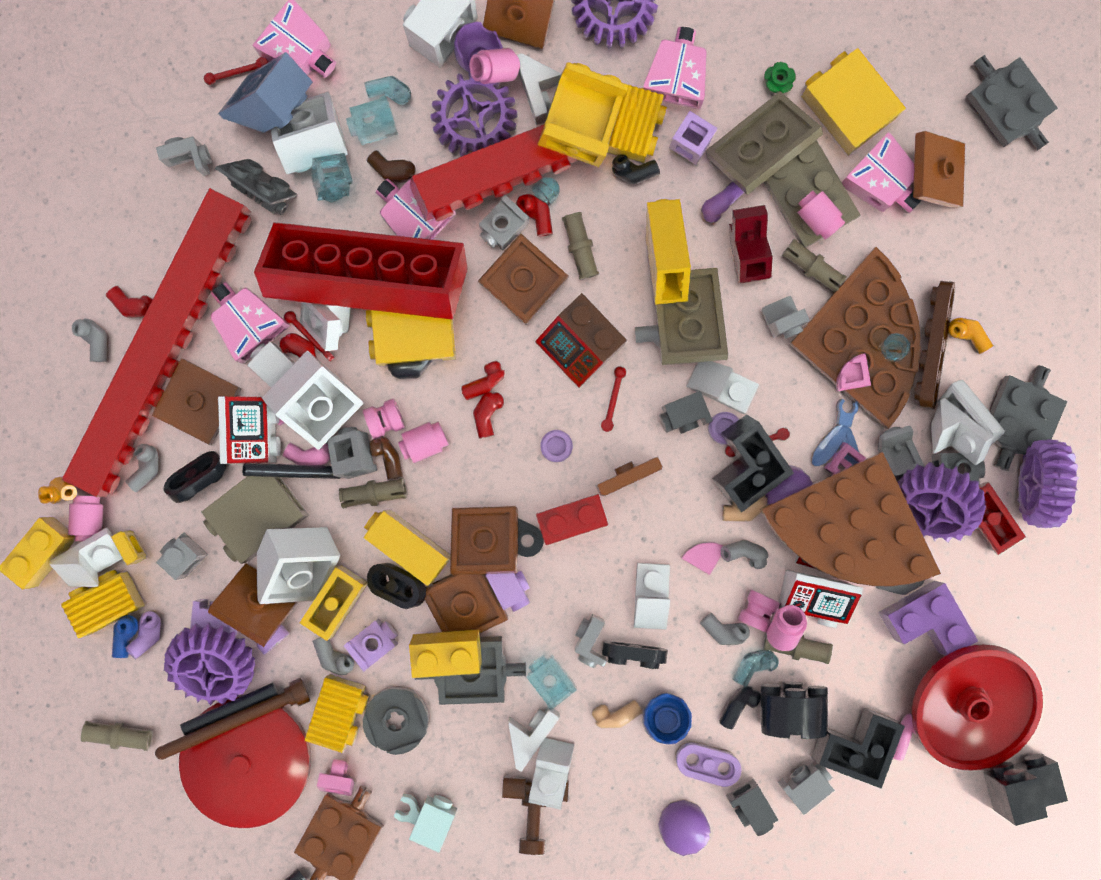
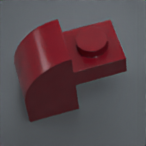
(750, 244)

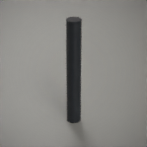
(288, 470)
(229, 708)

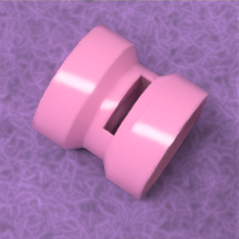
(391, 417)
(759, 611)

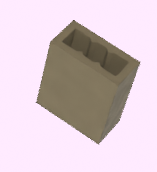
(248, 511)

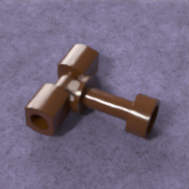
(520, 789)

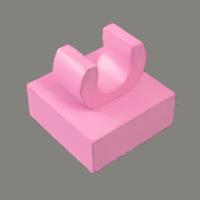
(337, 780)

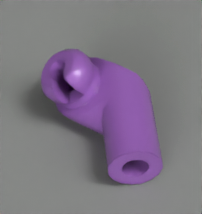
(720, 202)

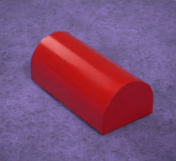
(997, 522)

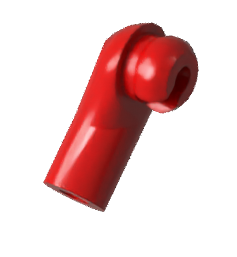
(538, 211)
(484, 384)
(484, 410)

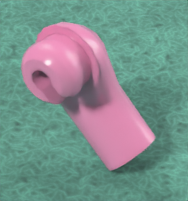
(309, 457)
(905, 738)

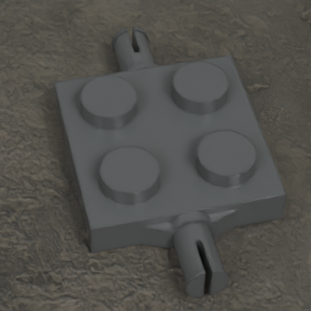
(1011, 102)
(1025, 413)
(480, 687)

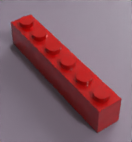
(485, 173)

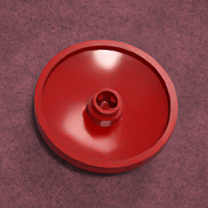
(977, 707)
(248, 771)

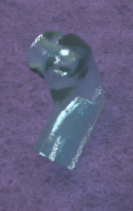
(391, 87)
(755, 662)

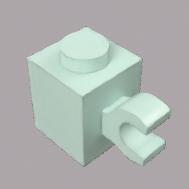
(431, 822)

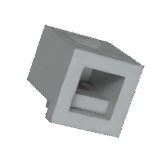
(516, 220)
(341, 451)
(180, 556)
(808, 786)

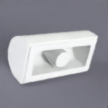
(964, 399)

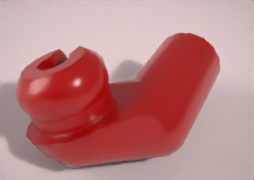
(128, 306)
(296, 345)

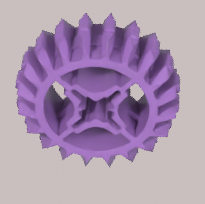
(612, 31)
(462, 119)
(1047, 483)
(943, 501)
(209, 663)

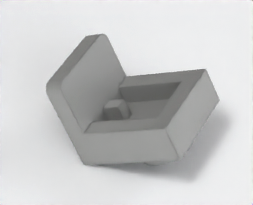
(182, 150)
(784, 318)
(899, 450)
(588, 633)

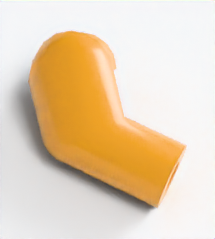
(970, 330)
(56, 491)

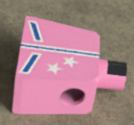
(298, 36)
(679, 70)
(884, 177)
(404, 214)
(245, 321)

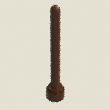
(293, 694)

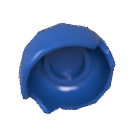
(667, 719)

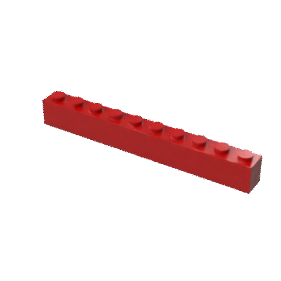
(157, 345)

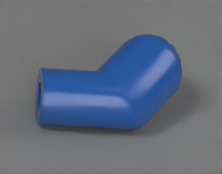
(123, 632)

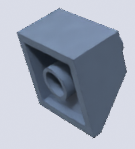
(268, 95)

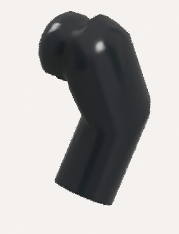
(633, 173)
(737, 704)

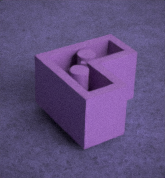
(930, 611)

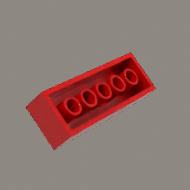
(362, 270)

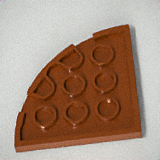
(857, 322)
(855, 527)

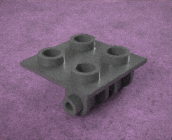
(251, 180)

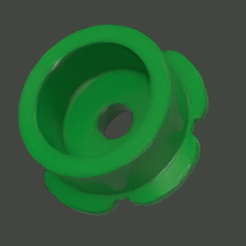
(772, 81)

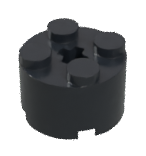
(794, 710)

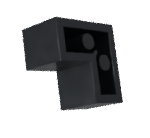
(758, 465)
(867, 753)
(1025, 789)

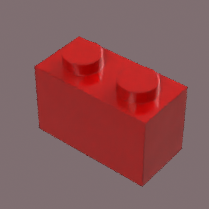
(572, 519)

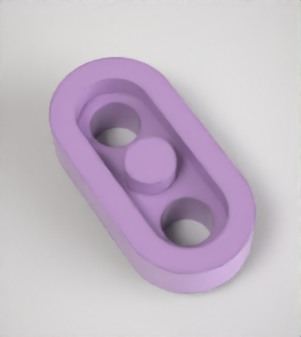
(707, 764)

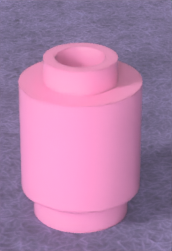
(494, 66)
(820, 214)
(423, 441)
(85, 517)
(787, 628)

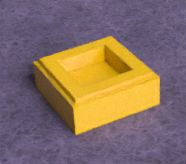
(129, 547)

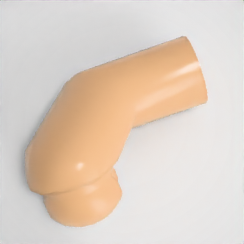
(730, 513)
(616, 719)

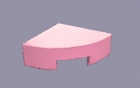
(853, 374)
(703, 556)

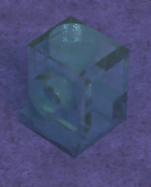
(380, 128)
(331, 185)
(560, 690)

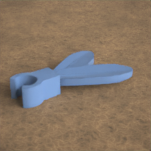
(838, 435)

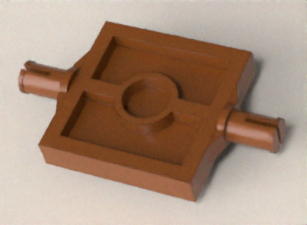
(339, 837)

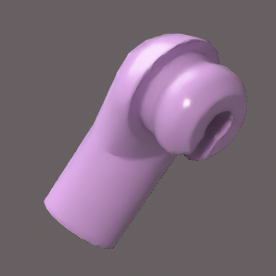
(147, 634)

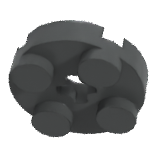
(386, 736)

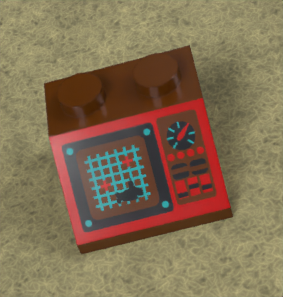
(580, 340)

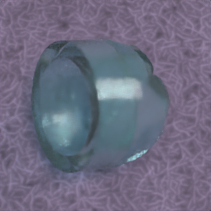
(546, 190)
(895, 342)

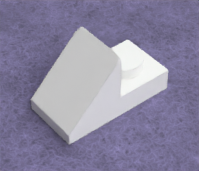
(536, 78)
(325, 323)
(723, 385)
(958, 430)
(84, 561)
(652, 596)
(527, 742)
(551, 773)

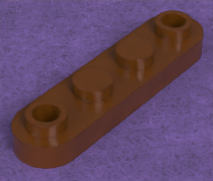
(937, 331)

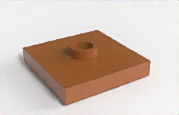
(520, 20)
(939, 169)
(523, 279)
(192, 401)
(628, 474)
(484, 540)
(464, 603)
(241, 610)

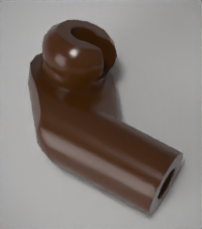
(393, 170)
(390, 457)

